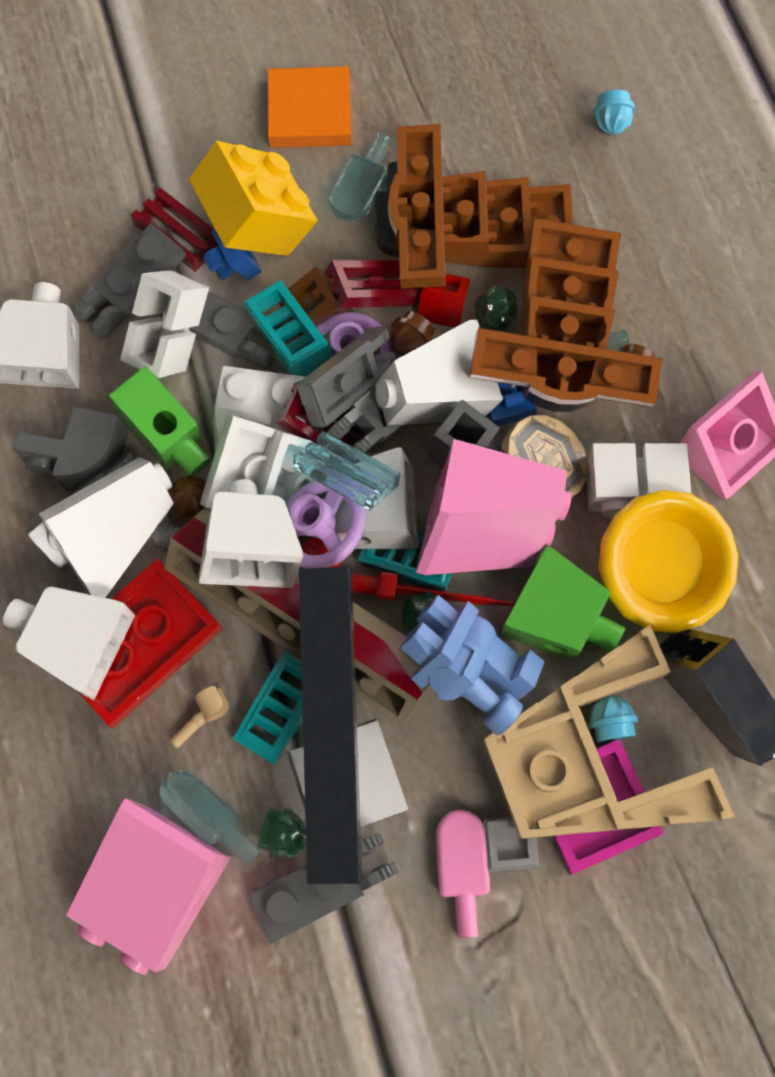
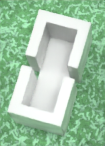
(166, 341)
(619, 476)

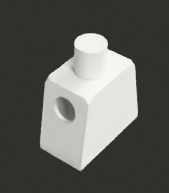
(39, 341)
(392, 521)
(249, 540)
(70, 635)

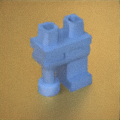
(467, 659)

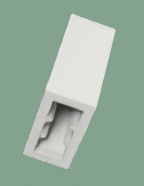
(433, 381)
(109, 522)

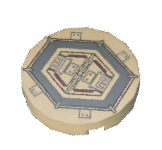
(549, 443)

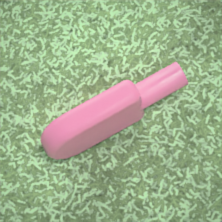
(462, 866)

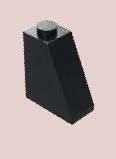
(723, 692)

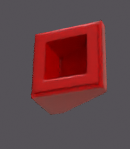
(445, 303)

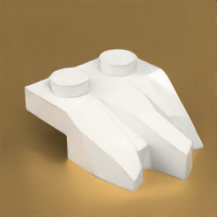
(252, 396)
(258, 455)

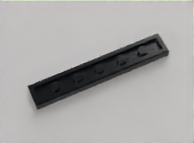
(330, 726)

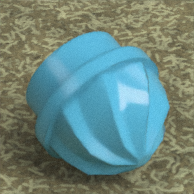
(614, 111)
(612, 719)

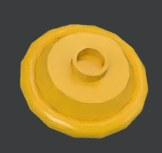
(668, 561)

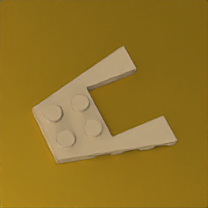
(556, 775)

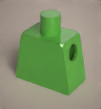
(152, 411)
(561, 610)

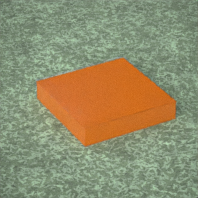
(309, 107)

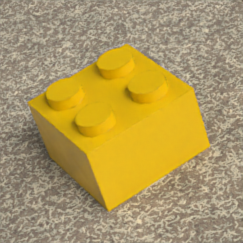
(252, 199)

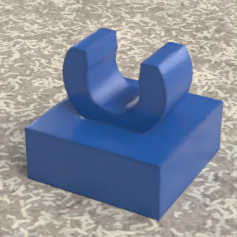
(228, 261)
(512, 407)

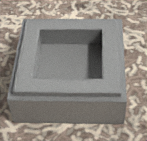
(505, 848)

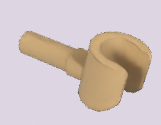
(212, 706)

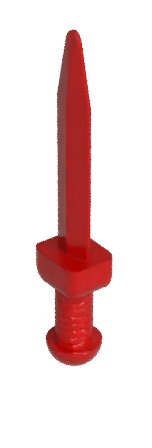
(387, 587)

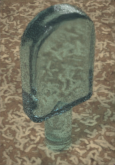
(360, 181)
(206, 814)

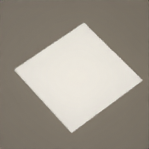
(378, 783)

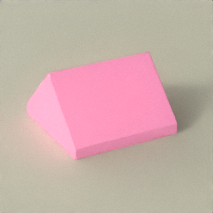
(734, 437)

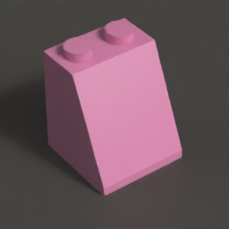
(491, 511)
(145, 887)

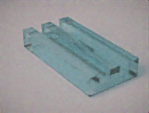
(350, 466)

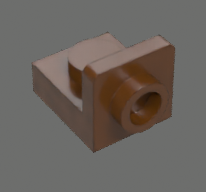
(316, 296)

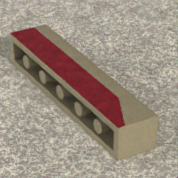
(381, 668)

